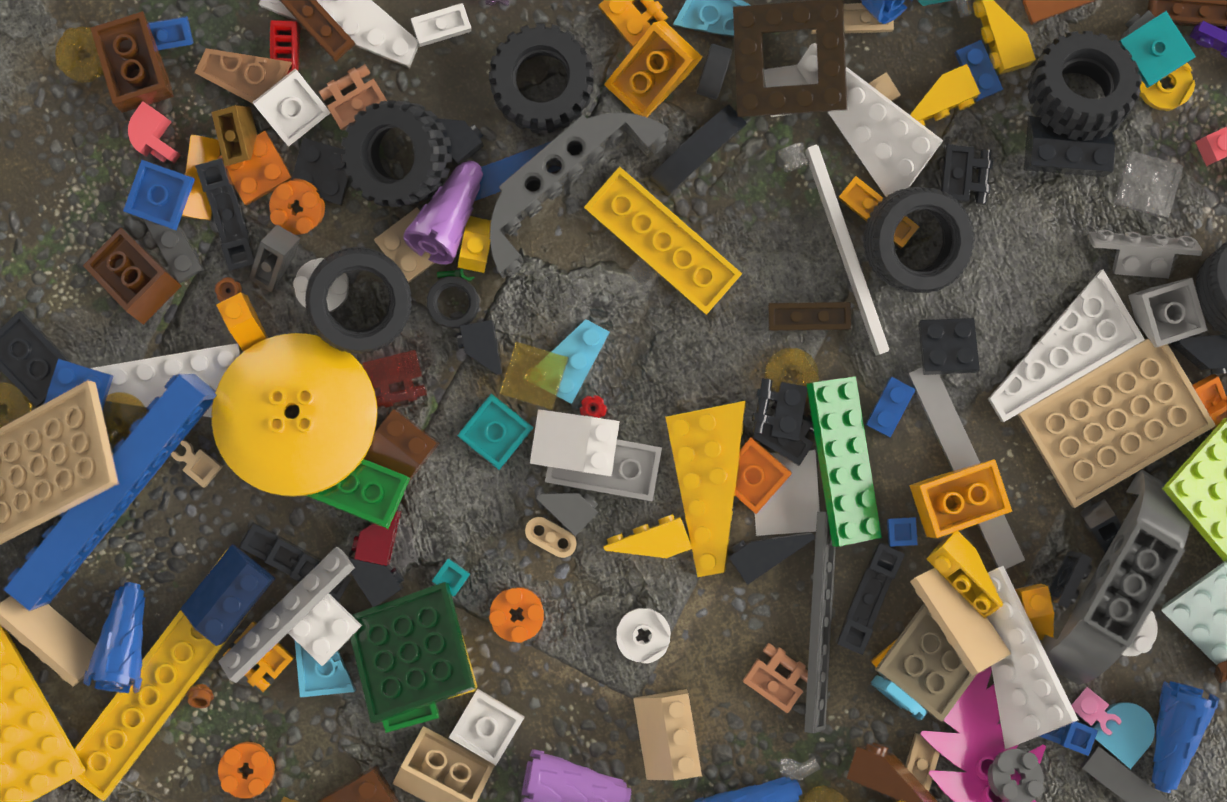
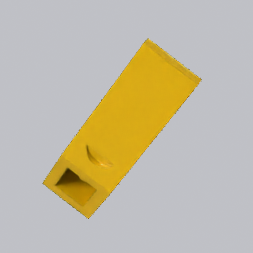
(1006, 39)
(950, 91)
(658, 541)
(964, 570)

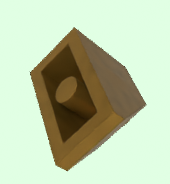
(235, 133)

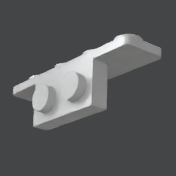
(1144, 254)

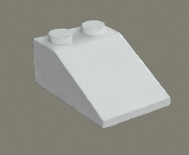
(574, 442)

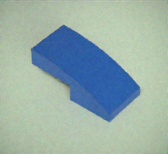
(1074, 736)

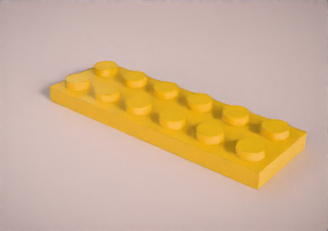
(662, 240)

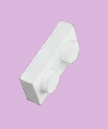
(441, 25)

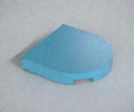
(898, 697)
(1129, 738)

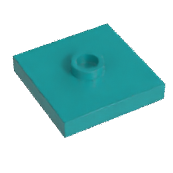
(1157, 49)
(495, 431)

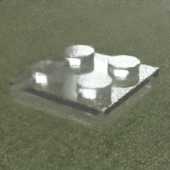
(1148, 184)

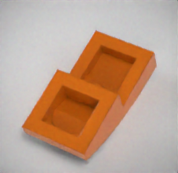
(1213, 397)

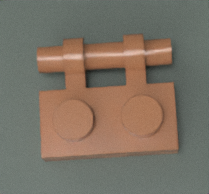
(349, 105)
(773, 685)

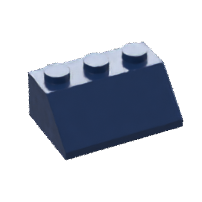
(226, 595)

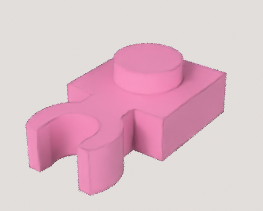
(1092, 709)

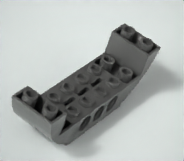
(589, 136)
(1123, 585)

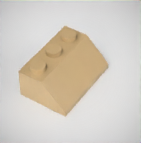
(667, 736)
(442, 770)

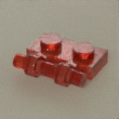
(392, 370)

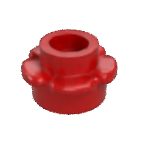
(595, 401)

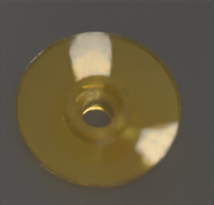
(125, 407)

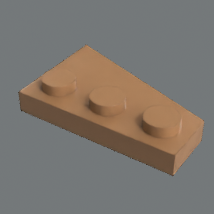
(241, 73)

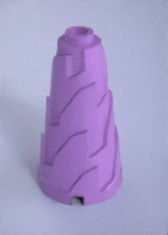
(442, 221)
(559, 780)

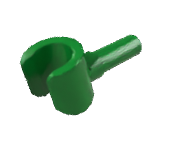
(442, 274)

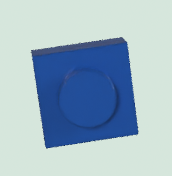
(902, 531)

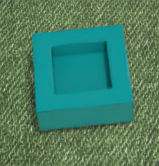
(453, 575)

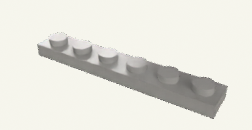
(286, 614)

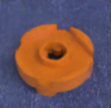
(308, 198)
(501, 617)
(256, 782)

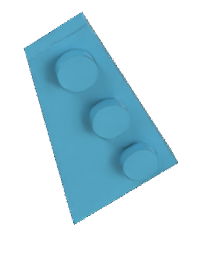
(709, 16)
(582, 350)
(319, 679)

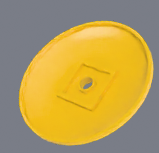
(302, 452)

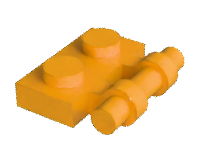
(629, 20)
(272, 663)

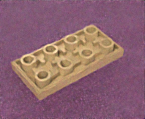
(963, 626)
(49, 638)

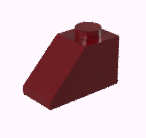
(376, 542)

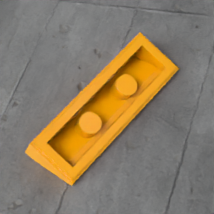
(200, 151)

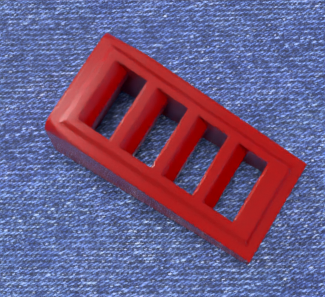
(294, 39)

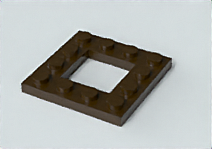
(817, 15)

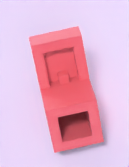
(145, 131)

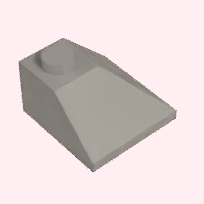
(1168, 312)

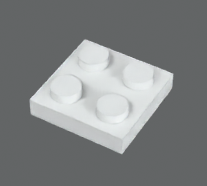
(291, 107)
(325, 629)
(486, 727)

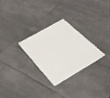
(794, 503)

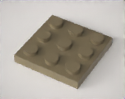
(926, 666)

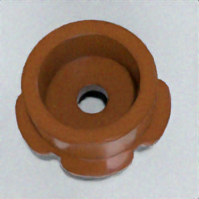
(223, 285)
(200, 696)

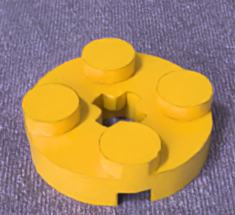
(1173, 97)

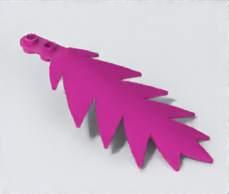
(974, 745)

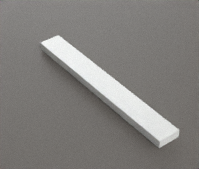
(846, 250)

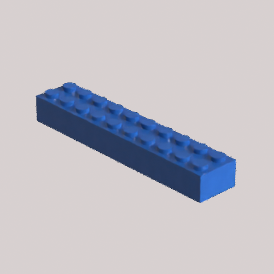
(135, 464)

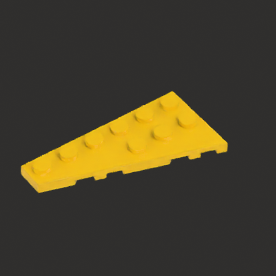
(706, 465)

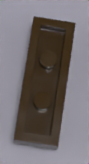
(809, 316)

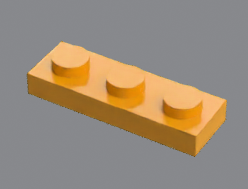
(862, 201)

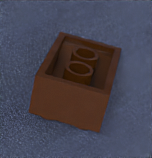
(131, 62)
(132, 276)
(401, 445)
(885, 773)
(367, 787)

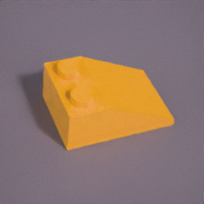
(653, 69)
(960, 499)

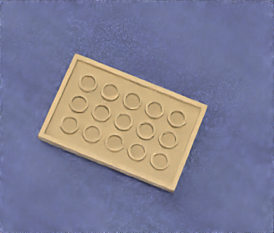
(1116, 420)
(53, 460)

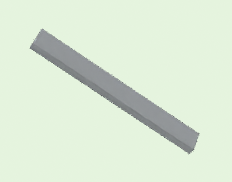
(959, 455)

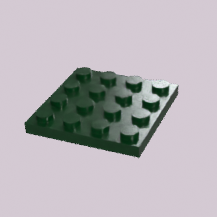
(411, 653)

